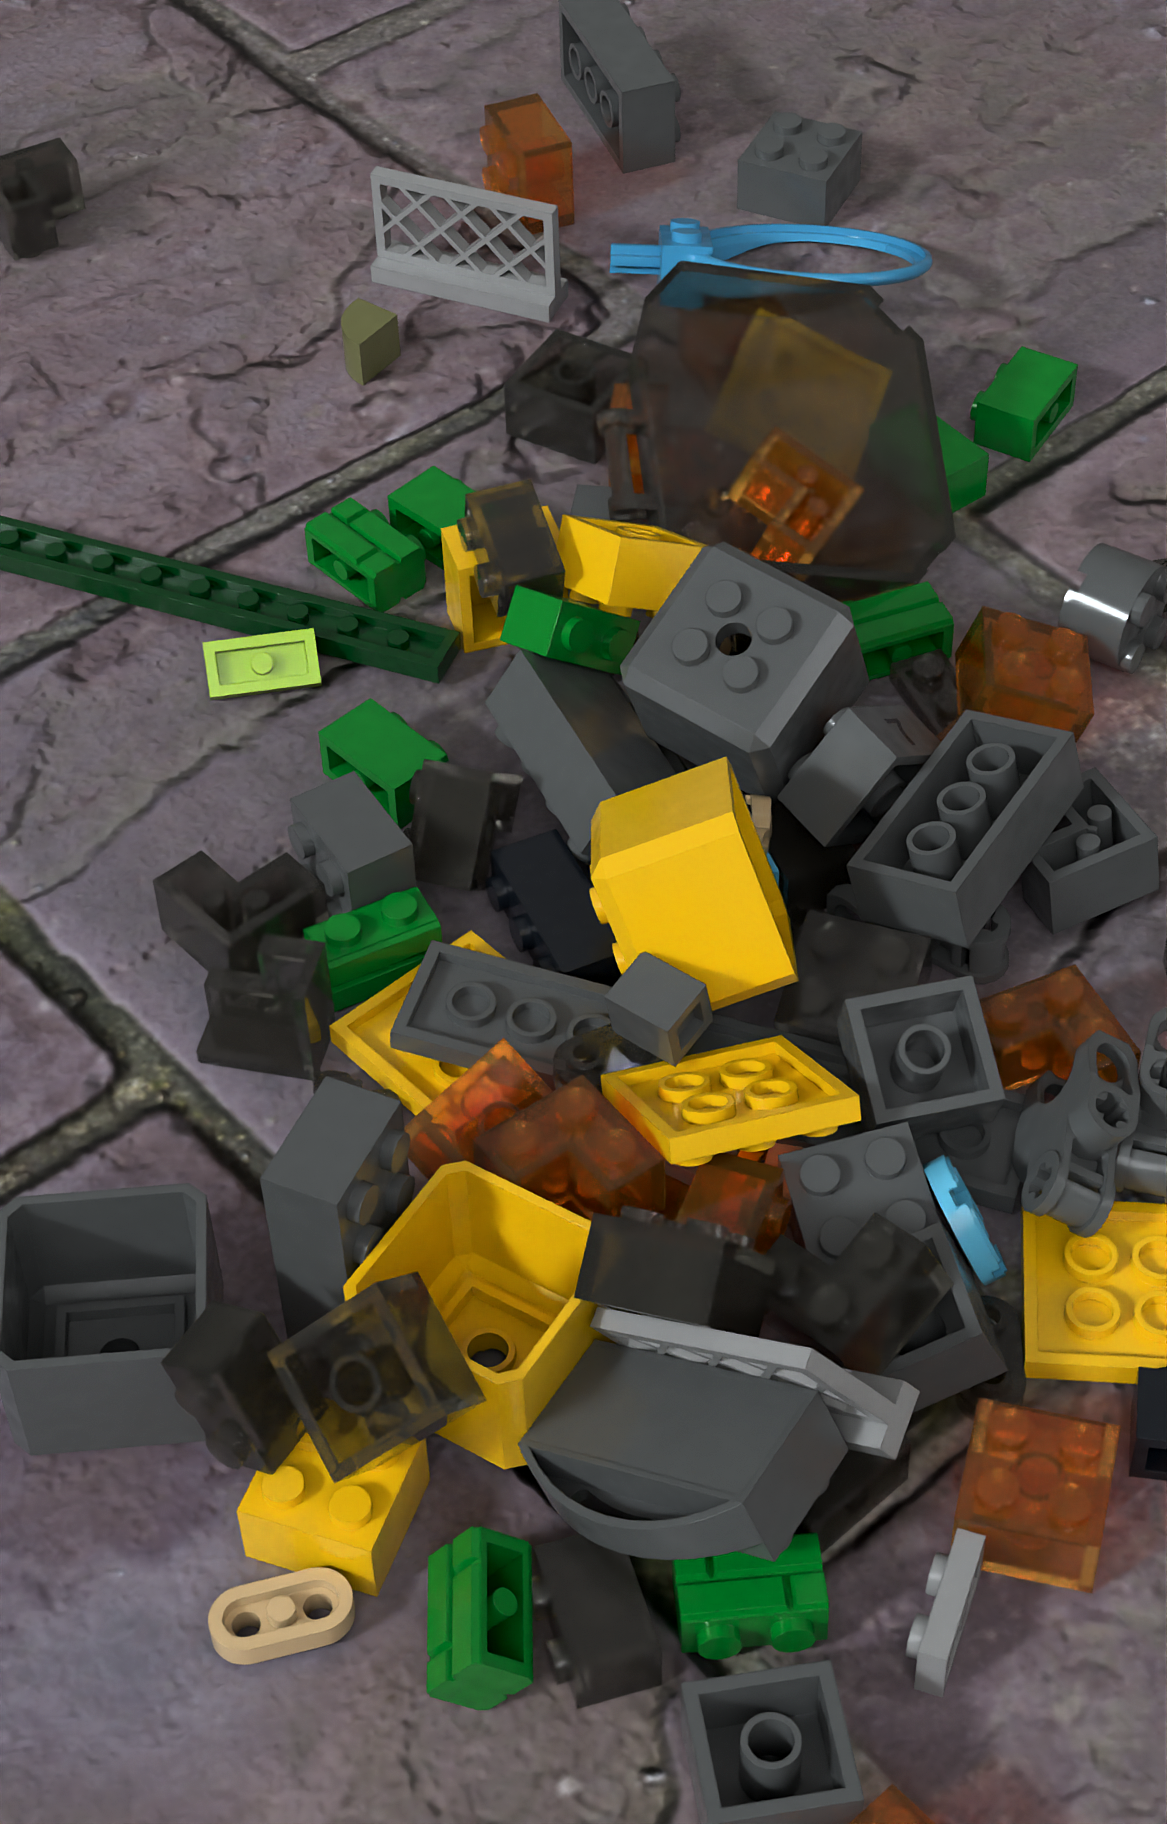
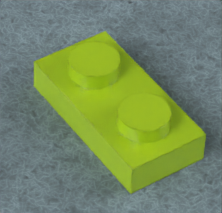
(262, 664)

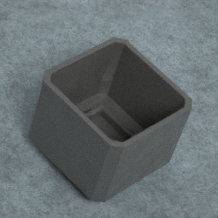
(750, 706)
(91, 1309)

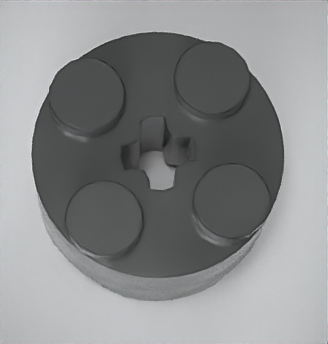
(1118, 606)

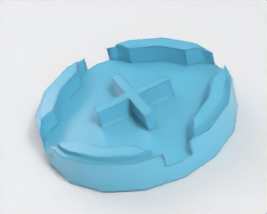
(965, 1219)

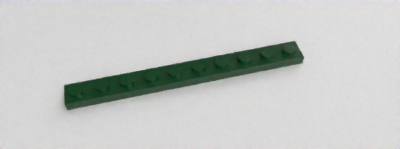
(226, 599)

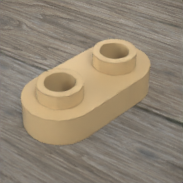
(281, 1613)

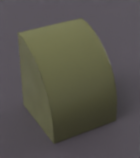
(368, 339)

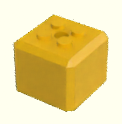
(692, 884)
(502, 1281)

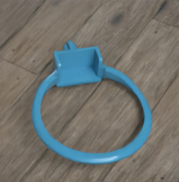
(689, 242)

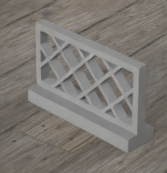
(467, 275)
(865, 1406)

